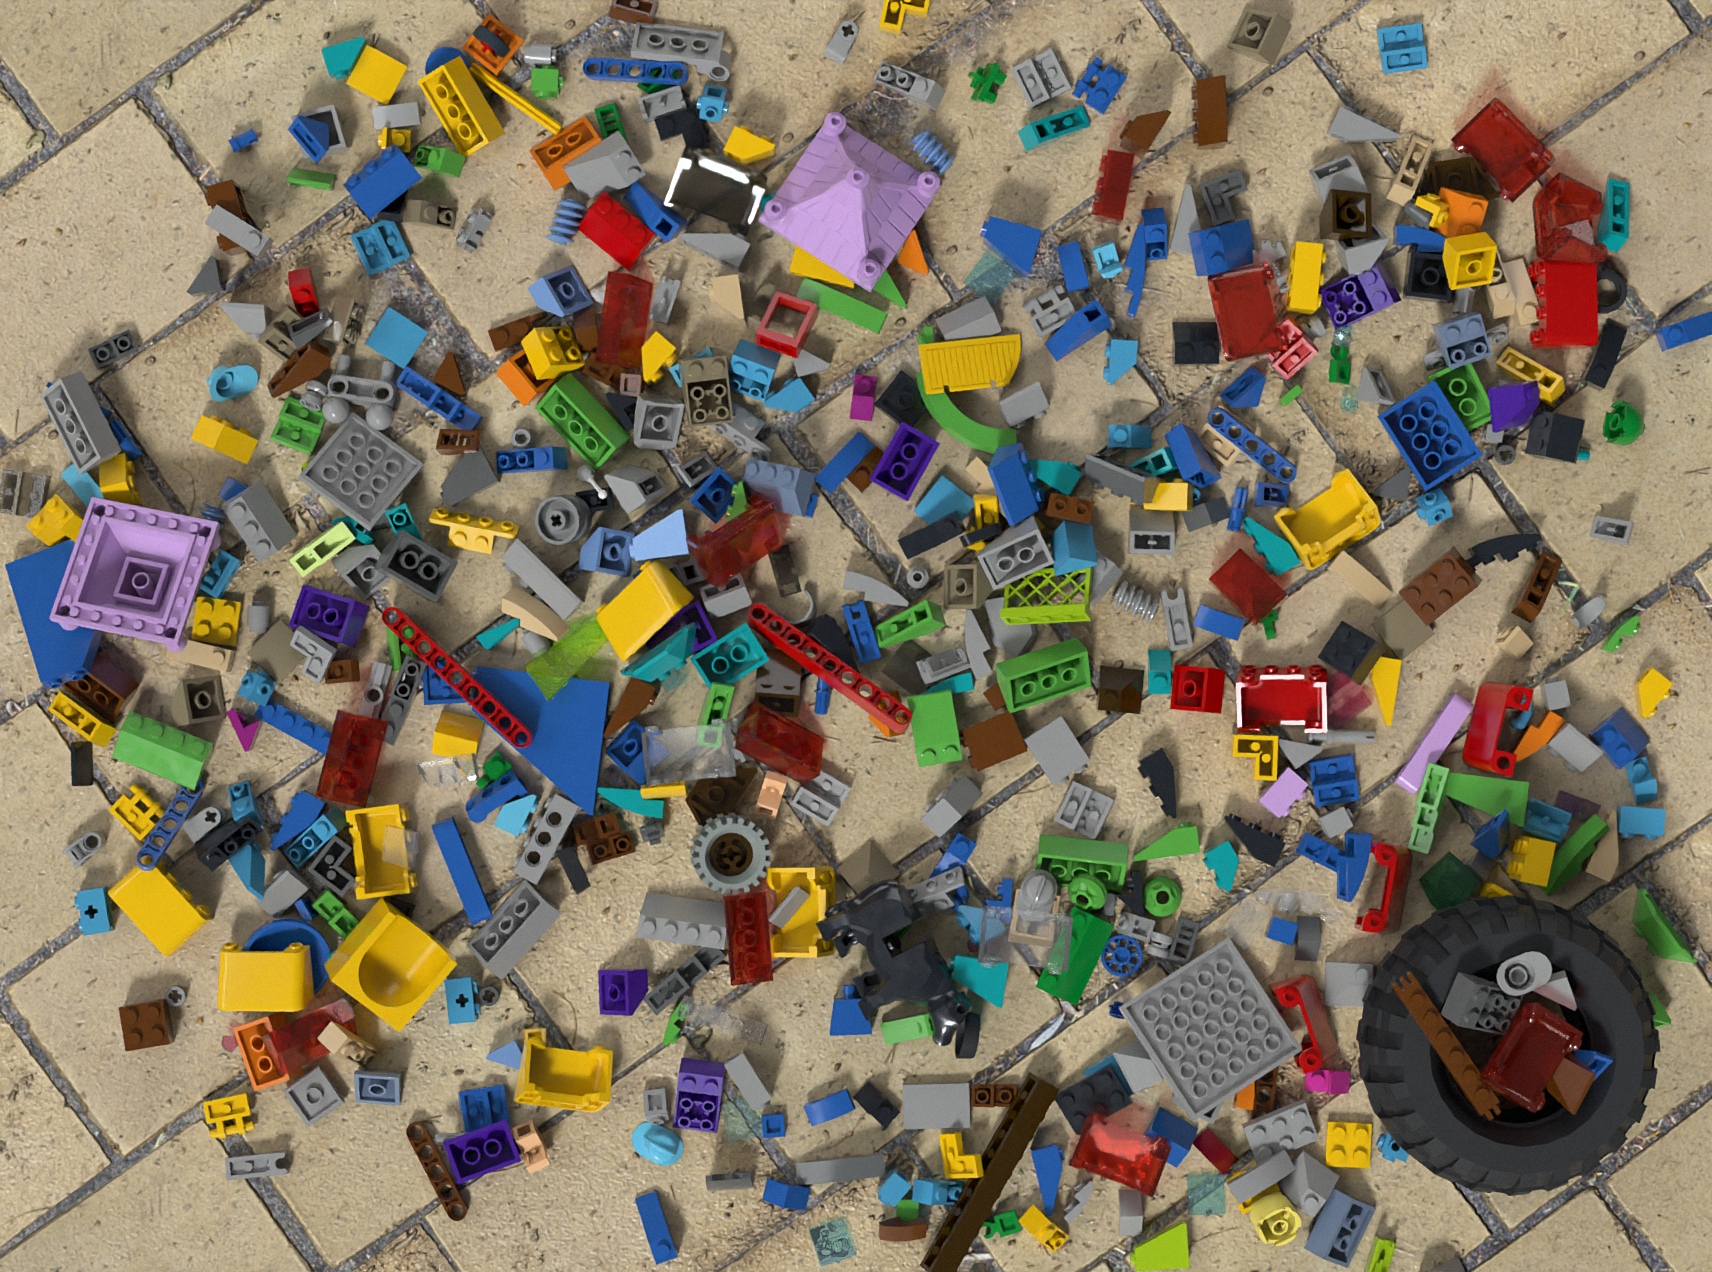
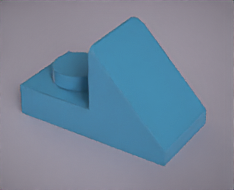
(1641, 781)

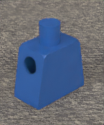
(847, 1016)

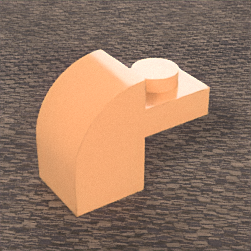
(770, 795)
(532, 1146)

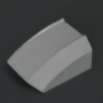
(657, 421)

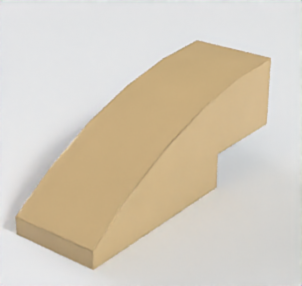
(980, 474)
(1359, 579)
(534, 614)

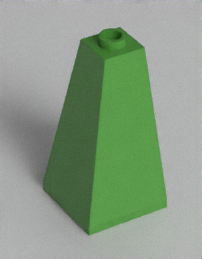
(1490, 795)

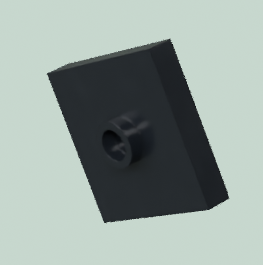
(902, 400)

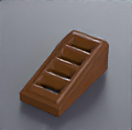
(446, 435)

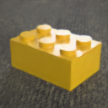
(1305, 278)
(1531, 860)

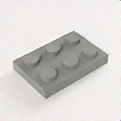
(1280, 1130)

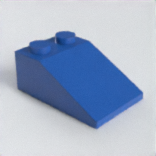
(1222, 247)

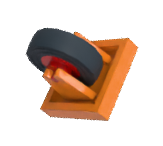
(493, 44)

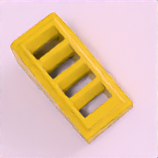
(1492, 890)

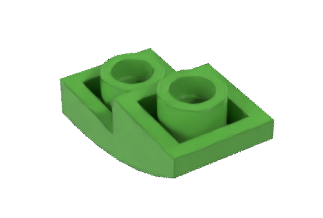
(1626, 629)
(672, 1030)

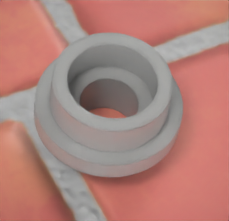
(515, 435)
(912, 582)

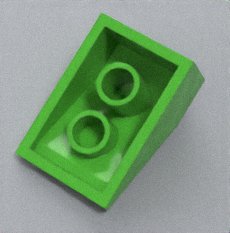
(1464, 394)
(934, 728)

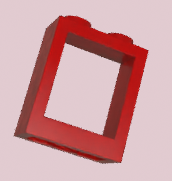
(780, 342)

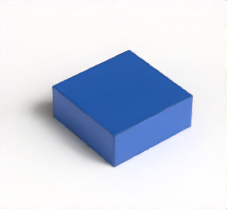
(305, 909)
(773, 1125)

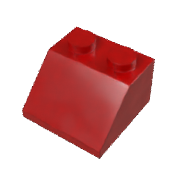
(1197, 689)

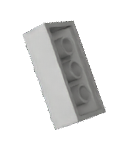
(80, 422)
(541, 579)
(683, 921)
(513, 929)

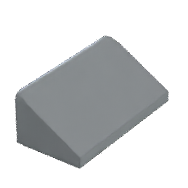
(789, 906)

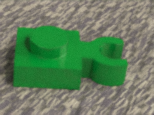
(1005, 1223)

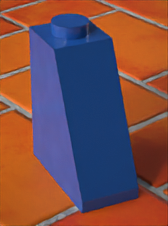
(1191, 457)

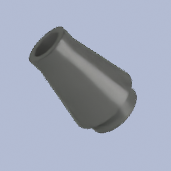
(1418, 214)

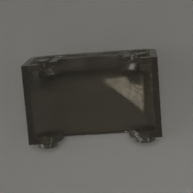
(716, 189)

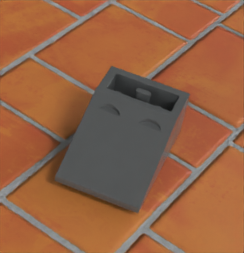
(1480, 1005)

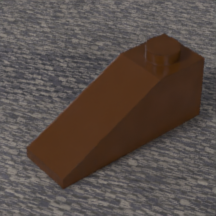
(300, 368)
(1537, 587)
(633, 702)

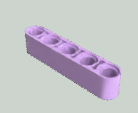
(1434, 742)

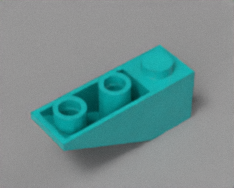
(1276, 551)

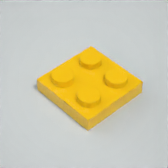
(216, 621)
(1348, 1144)

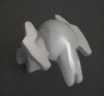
(1272, 255)

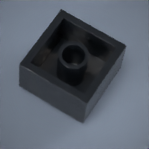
(1426, 278)
(1351, 653)

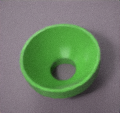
(1091, 888)
(1150, 891)

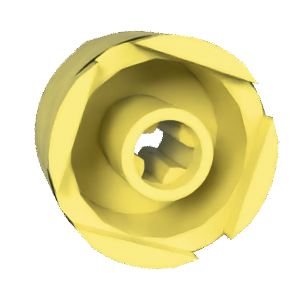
(1275, 1219)

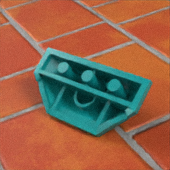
(664, 656)

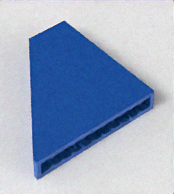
(57, 652)
(565, 729)

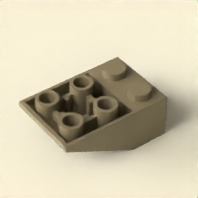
(346, 317)
(706, 390)

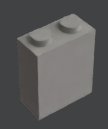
(1057, 751)
(748, 1080)

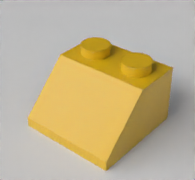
(1469, 260)

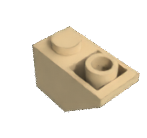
(1514, 641)

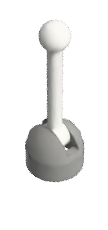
(587, 476)

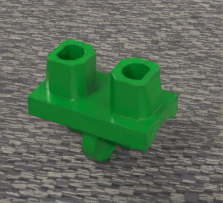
(983, 80)

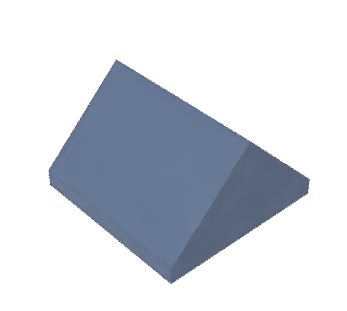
(378, 1086)

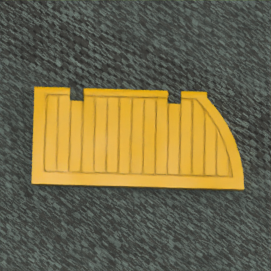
(969, 363)

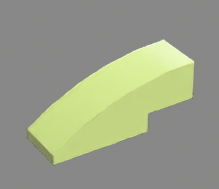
(321, 548)

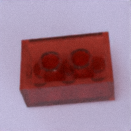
(1112, 187)
(1248, 588)

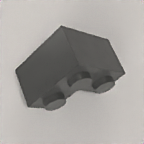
(329, 866)

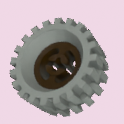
(731, 877)

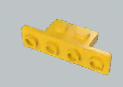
(472, 531)

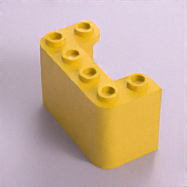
(368, 833)
(160, 907)

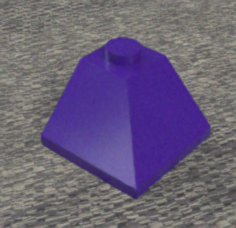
(1512, 404)
(621, 990)

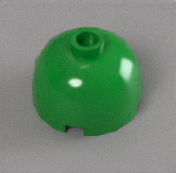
(1623, 424)

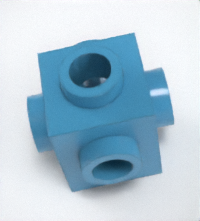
(713, 103)
(1433, 507)
(256, 687)
(1390, 1153)

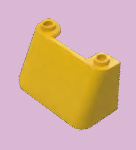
(1329, 521)
(642, 608)
(800, 934)
(264, 979)
(564, 1077)

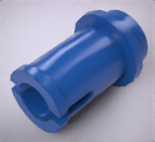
(243, 140)

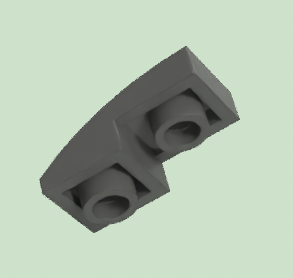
(113, 349)

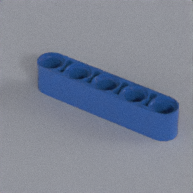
(462, 870)

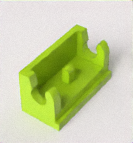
(1380, 1255)

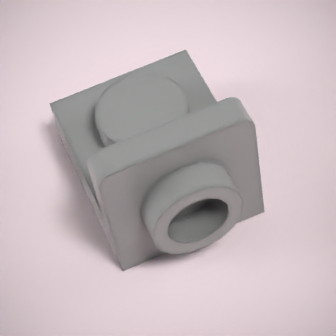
(1135, 926)
(655, 1106)

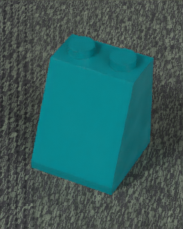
(984, 981)

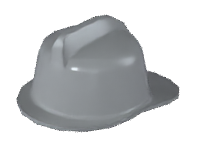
(1037, 891)
(1524, 973)

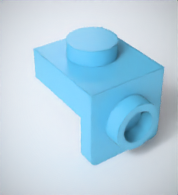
(1107, 259)

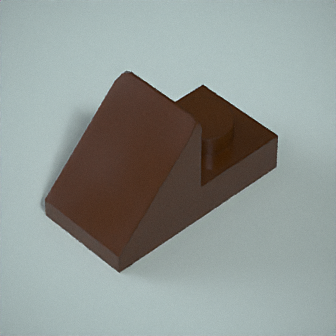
(860, 475)
(343, 672)

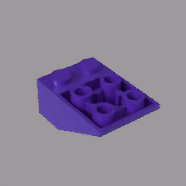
(1359, 296)
(694, 612)
(699, 1095)

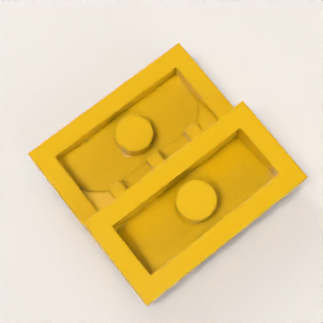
(376, 75)
(662, 790)

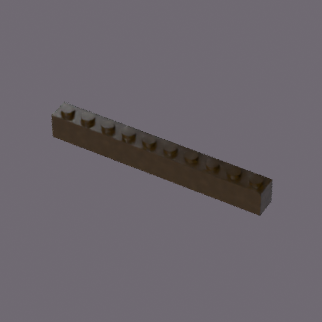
(998, 1165)

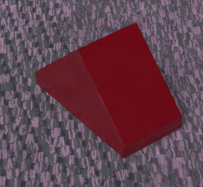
(1215, 1151)

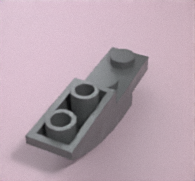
(402, 697)

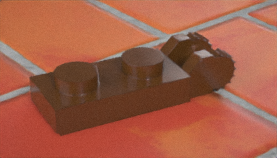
(515, 331)

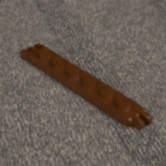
(1446, 1045)

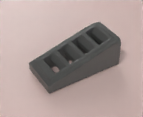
(309, 327)
(1173, 948)

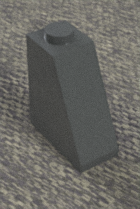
(468, 478)

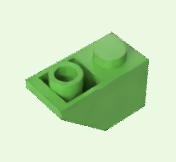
(439, 160)

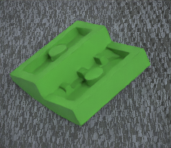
(298, 427)

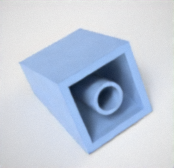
(662, 540)

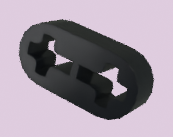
(980, 535)

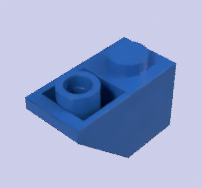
(1154, 233)

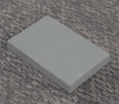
(936, 1105)

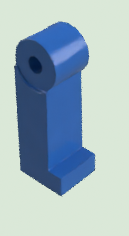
(494, 796)

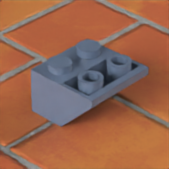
(1462, 339)

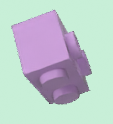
(1283, 793)

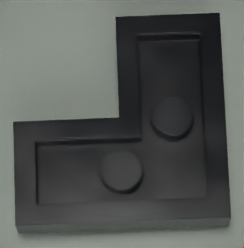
(683, 123)

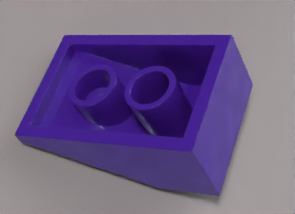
(329, 615)

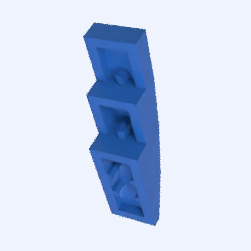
(1136, 264)
(438, 400)

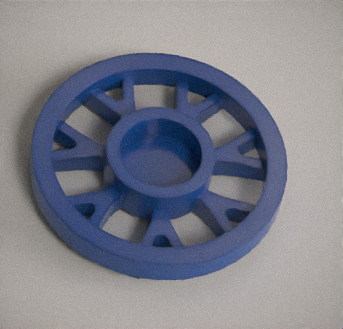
(1122, 956)

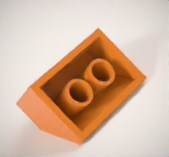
(562, 149)
(255, 1056)

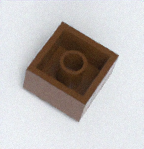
(146, 1024)

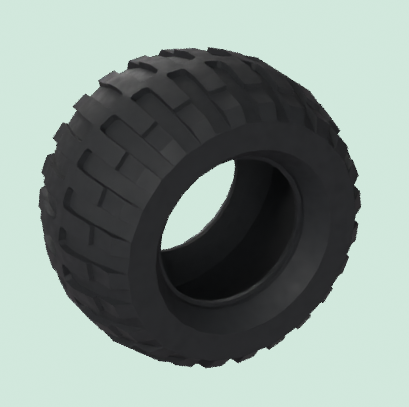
(1518, 1147)

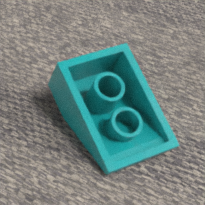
(730, 657)

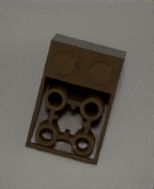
(779, 683)

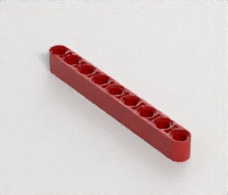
(448, 672)
(834, 677)

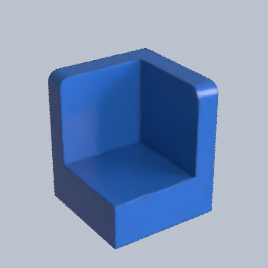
(1282, 930)

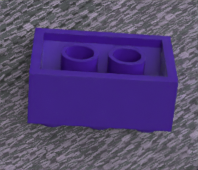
(904, 461)
(482, 1151)

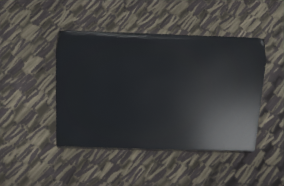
(81, 763)

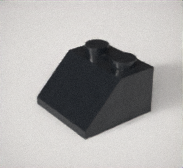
(1195, 344)
(1554, 437)

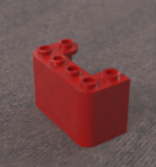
(1566, 305)

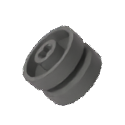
(563, 519)

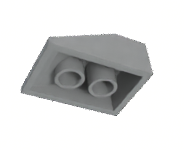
(604, 168)
(723, 248)
(1015, 554)

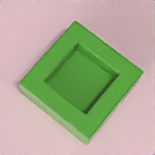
(1290, 396)
(907, 1209)

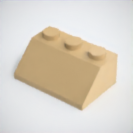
(728, 296)

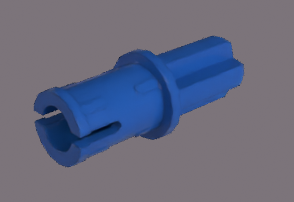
(125, 440)
(1237, 509)
(822, 697)

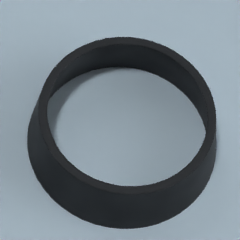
(573, 869)
(967, 1037)

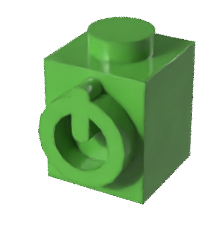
(546, 82)

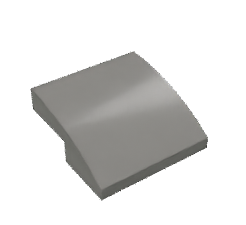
(1041, 78)
(822, 797)
(1084, 810)

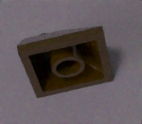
(1346, 215)
(1120, 689)

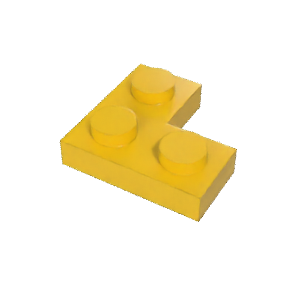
(957, 1163)

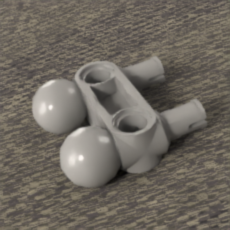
(361, 392)

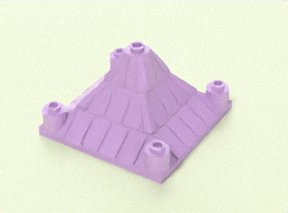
(850, 202)
(135, 572)

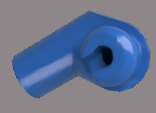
(961, 897)

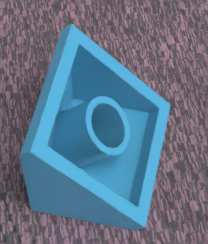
(1073, 547)

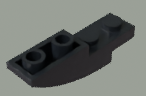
(1503, 547)

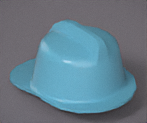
(231, 382)
(657, 1144)

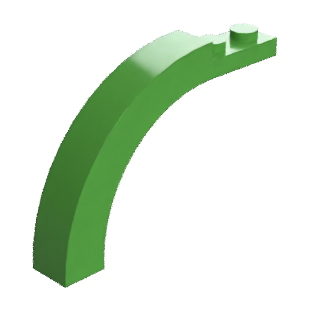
(954, 422)

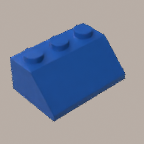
(382, 181)
(1015, 482)

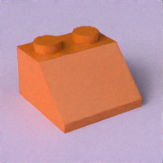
(1465, 213)
(521, 380)

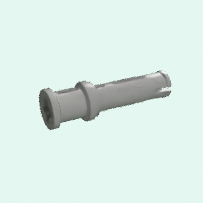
(1341, 735)

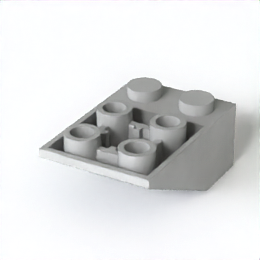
(1103, 578)

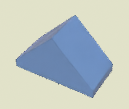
(507, 1055)

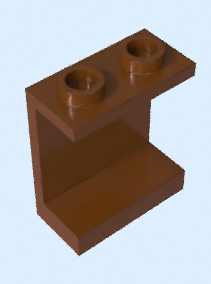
(1068, 508)
(993, 741)

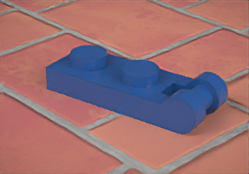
(861, 632)

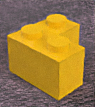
(895, 10)
(224, 438)
(117, 480)
(56, 521)
(1263, 752)

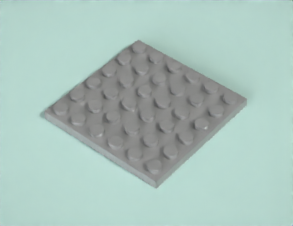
(1210, 1029)

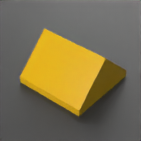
(457, 735)

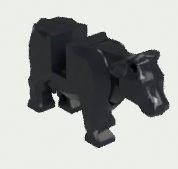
(910, 975)

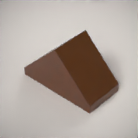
(586, 329)
(450, 376)

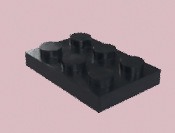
(1098, 1092)

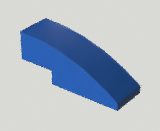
(1423, 240)
(844, 463)
(1352, 864)

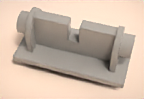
(476, 221)

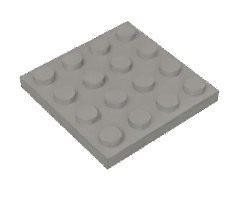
(361, 471)

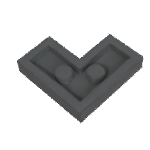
(1216, 195)

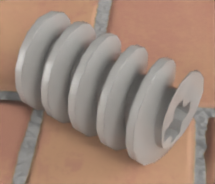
(1136, 602)

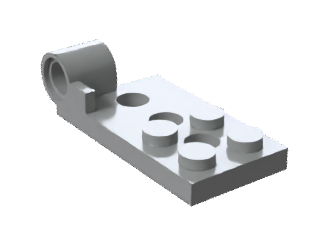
(709, 59)

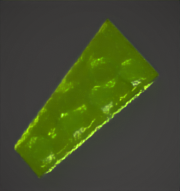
(560, 663)

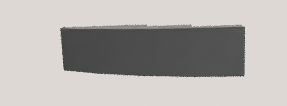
(683, 978)
(840, 1169)

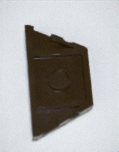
(1459, 175)
(718, 794)

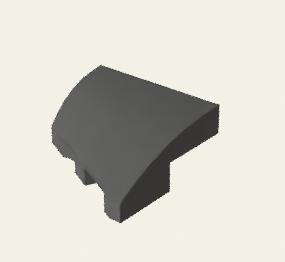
(729, 1181)

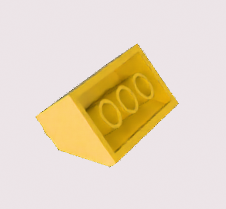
(461, 106)

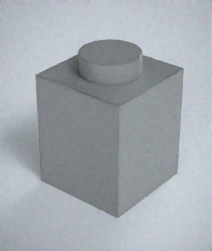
(1555, 694)
(1336, 821)

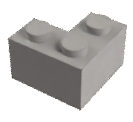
(951, 805)

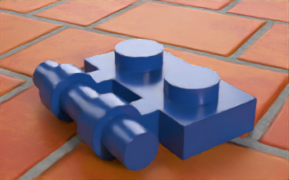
(1105, 89)

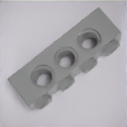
(567, 810)

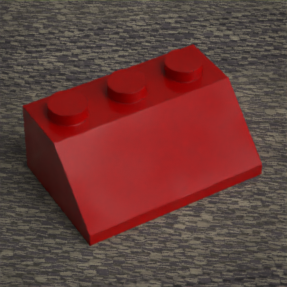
(616, 231)

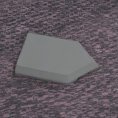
(1009, 638)

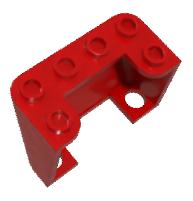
(1282, 697)
(1486, 723)

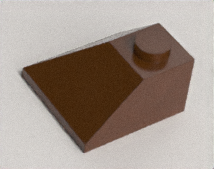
(1570, 1082)

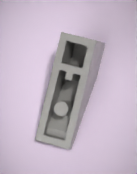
(1186, 222)
(239, 231)

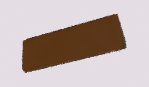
(633, 10)

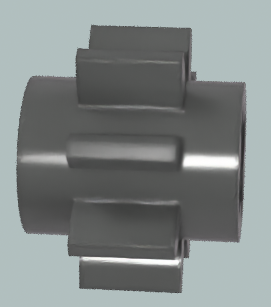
(652, 831)

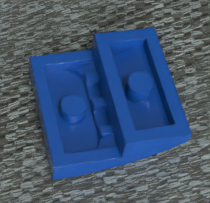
(1333, 780)
(483, 1107)

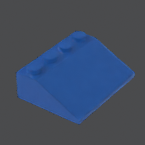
(1429, 435)

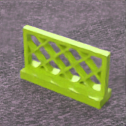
(1048, 613)

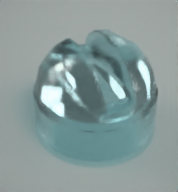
(1342, 336)
(1348, 404)

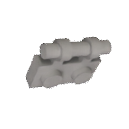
(1052, 317)

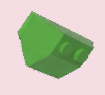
(1658, 931)

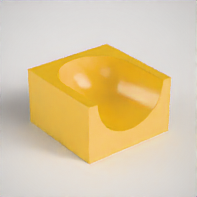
(390, 964)

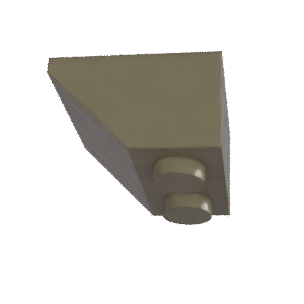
(1259, 35)

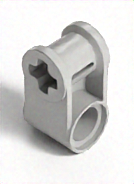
(839, 45)
(201, 823)
(82, 850)

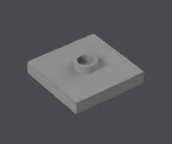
(314, 1096)

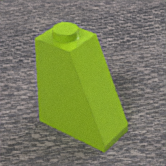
(1162, 1250)

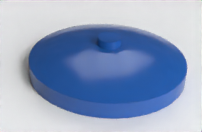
(281, 933)

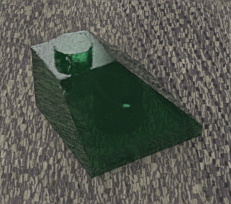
(1449, 882)

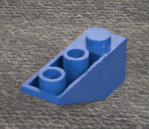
(652, 211)
(1078, 330)
(532, 460)
(304, 812)

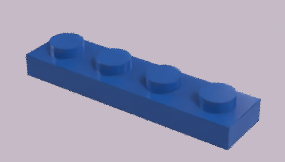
(294, 725)

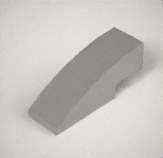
(874, 590)
(975, 646)
(1261, 1176)

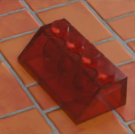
(623, 320)
(780, 743)
(351, 758)
(748, 938)
(298, 1042)

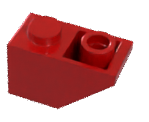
(303, 291)

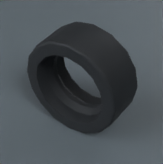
(1621, 291)

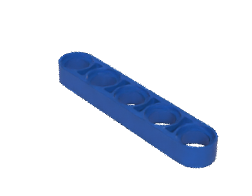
(644, 76)
(1246, 435)
(168, 834)

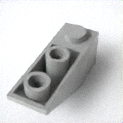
(910, 85)
(1353, 128)

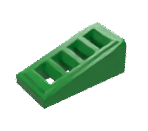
(605, 110)

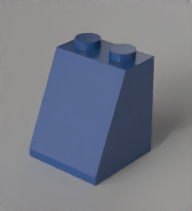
(1012, 243)

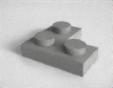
(318, 653)

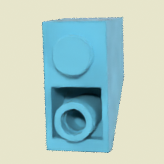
(515, 814)

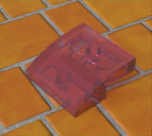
(1344, 700)

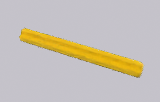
(515, 98)

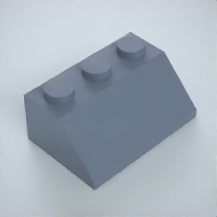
(783, 484)
(1339, 1228)

